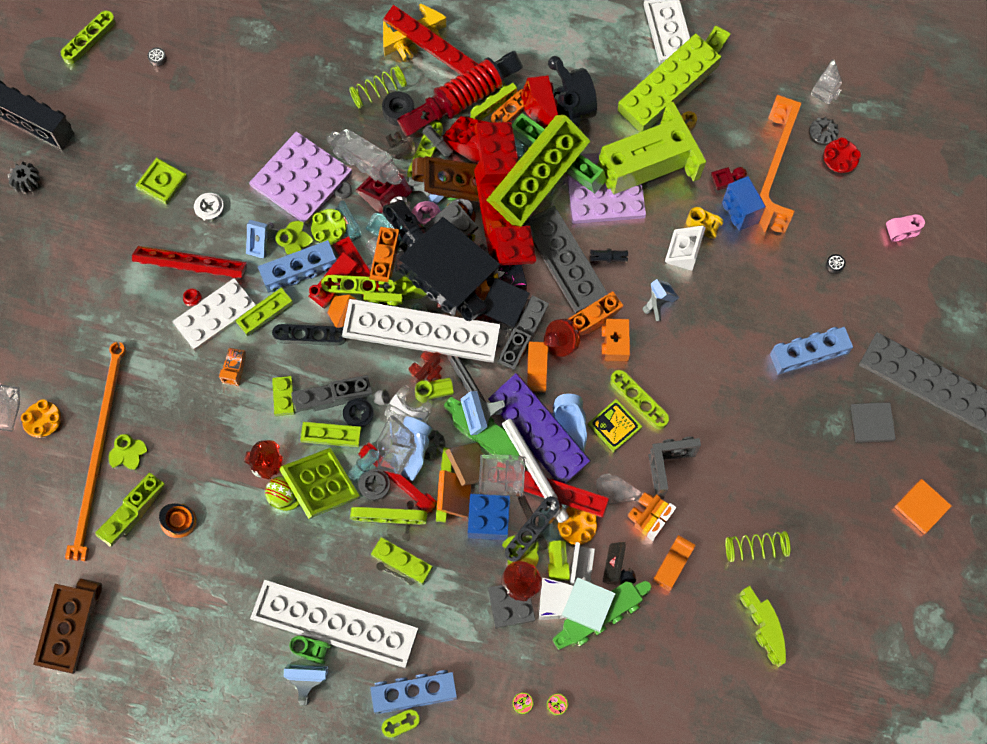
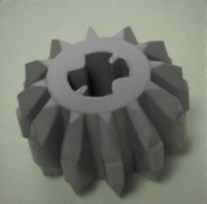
(23, 177)

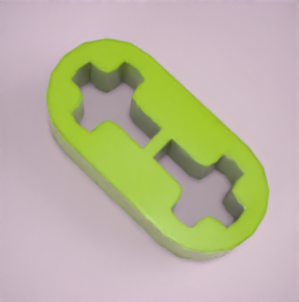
(398, 719)

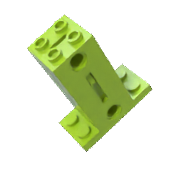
(652, 154)

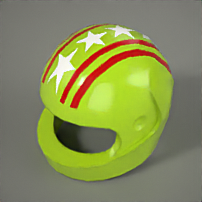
(280, 494)

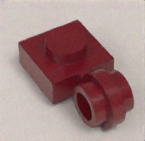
(724, 177)

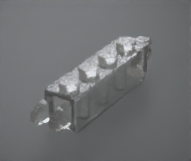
(364, 156)

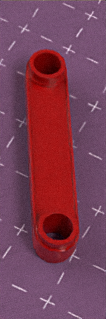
(424, 502)

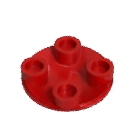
(841, 155)

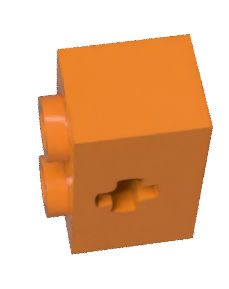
(616, 350)

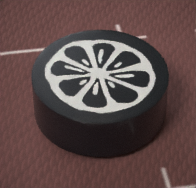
(835, 263)

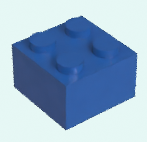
(743, 203)
(488, 517)

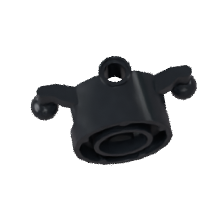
(577, 92)

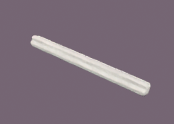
(533, 466)

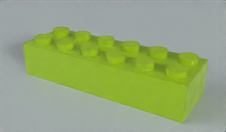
(669, 83)
(538, 170)

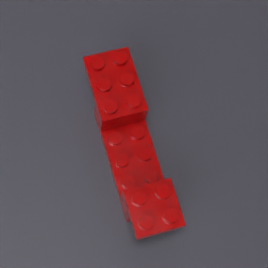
(497, 158)

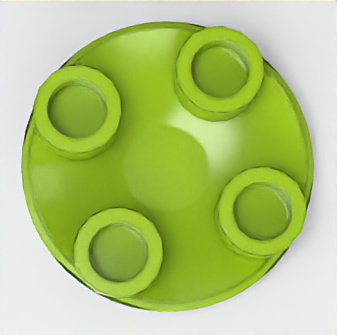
(328, 226)

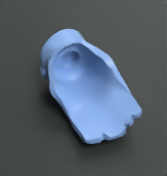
(570, 414)
(421, 432)

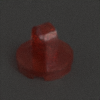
(562, 337)
(264, 459)
(521, 580)

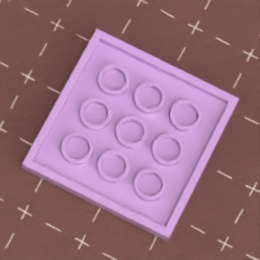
(300, 178)
(603, 205)

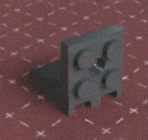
(669, 450)

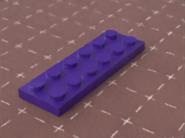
(540, 430)

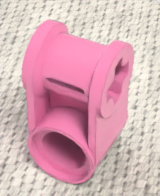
(905, 227)

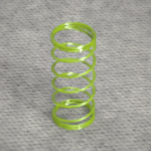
(399, 74)
(731, 551)

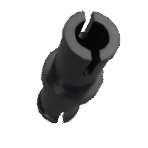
(609, 255)

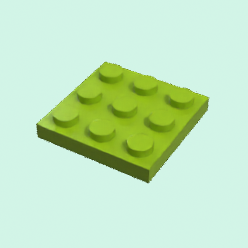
(319, 483)

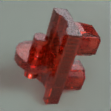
(430, 367)

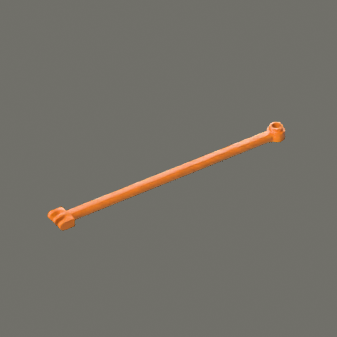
(78, 546)

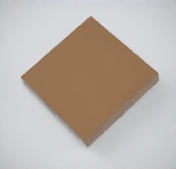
(466, 462)

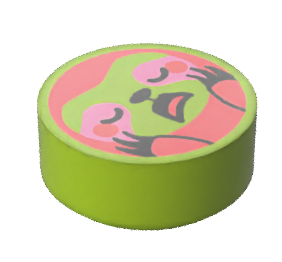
(522, 703)
(557, 704)

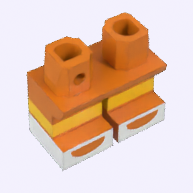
(654, 516)

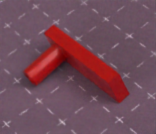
(343, 266)

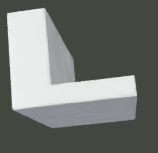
(582, 563)

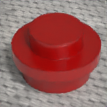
(191, 297)

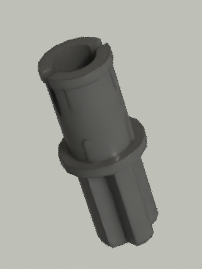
(438, 141)

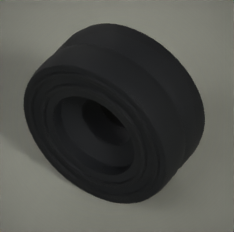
(392, 100)

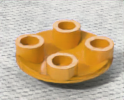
(41, 419)
(579, 527)

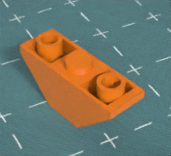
(385, 255)
(595, 315)

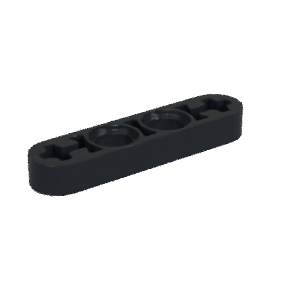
(309, 334)
(533, 529)

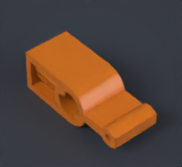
(537, 367)
(673, 563)

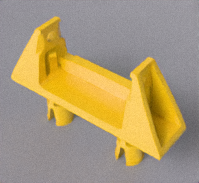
(396, 41)

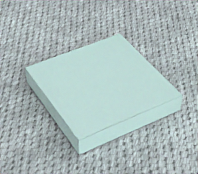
(588, 604)

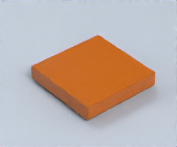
(452, 496)
(923, 506)

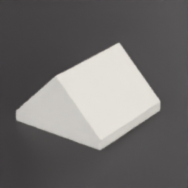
(685, 247)

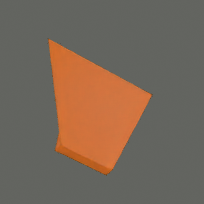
(338, 309)

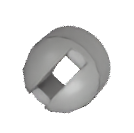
(382, 397)

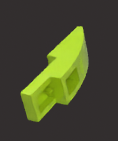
(131, 510)
(770, 633)

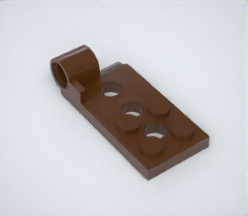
(427, 169)
(84, 598)

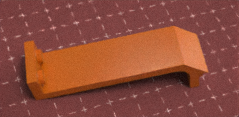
(776, 216)

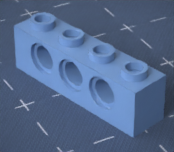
(301, 258)
(785, 362)
(380, 692)

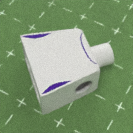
(553, 599)

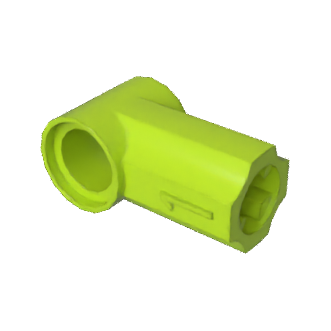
(435, 389)
(558, 567)

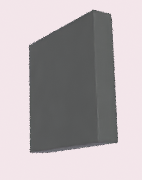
(873, 422)

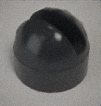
(627, 576)

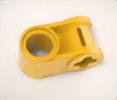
(705, 219)

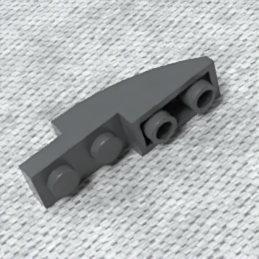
(523, 333)
(331, 395)

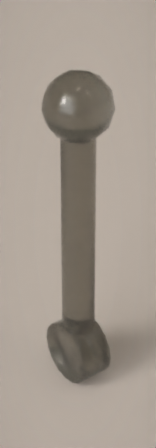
(410, 505)
(380, 566)

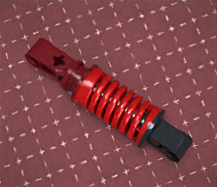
(461, 92)

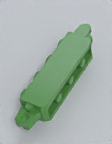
(492, 439)
(626, 599)

